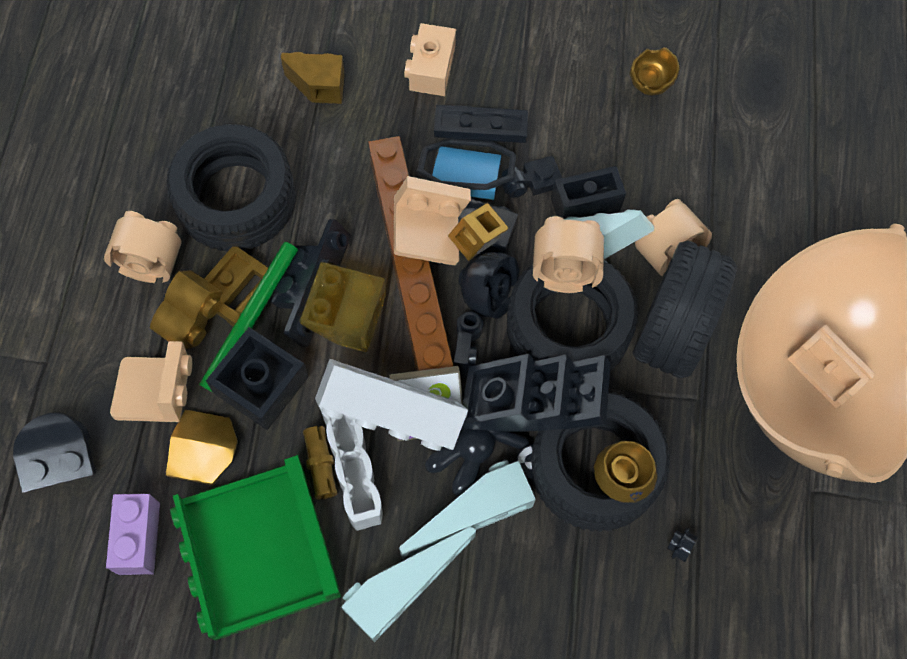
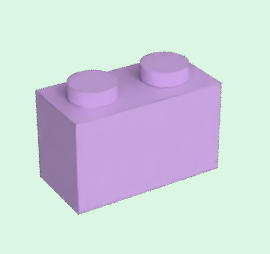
(133, 534)

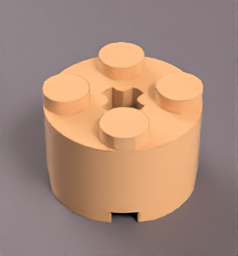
(671, 226)
(143, 247)
(568, 254)

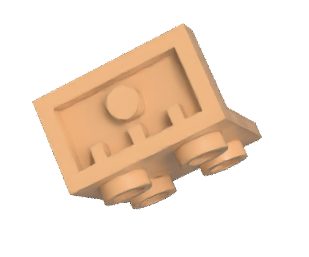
(425, 217)

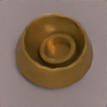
(626, 471)

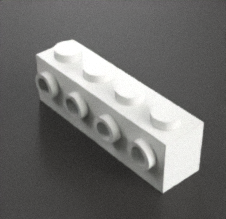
(390, 405)

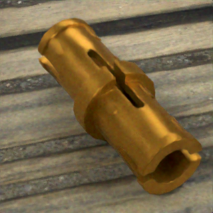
(319, 462)

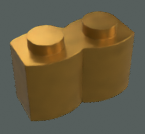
(186, 309)

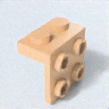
(152, 386)

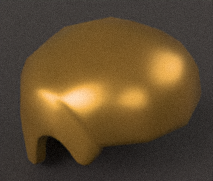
(654, 71)

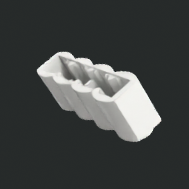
(354, 471)

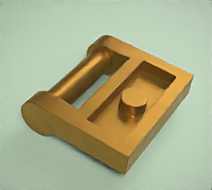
(231, 277)

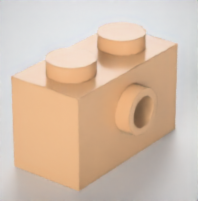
(431, 59)

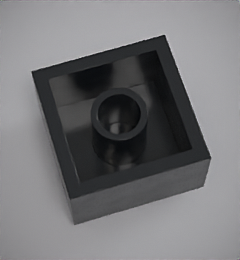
(257, 378)

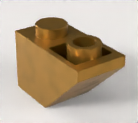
(316, 75)

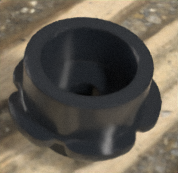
(682, 544)

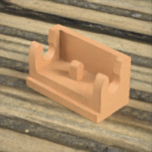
(831, 366)

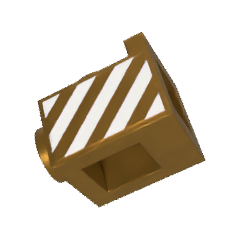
(477, 231)

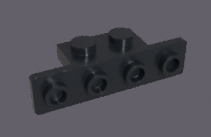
(299, 277)

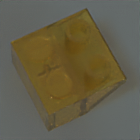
(344, 306)

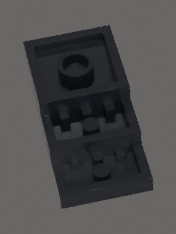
(537, 394)

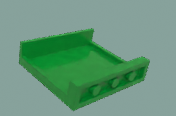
(254, 550)

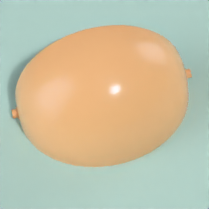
(860, 293)

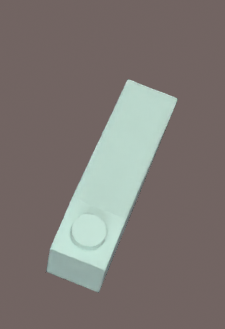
(489, 500)
(391, 592)

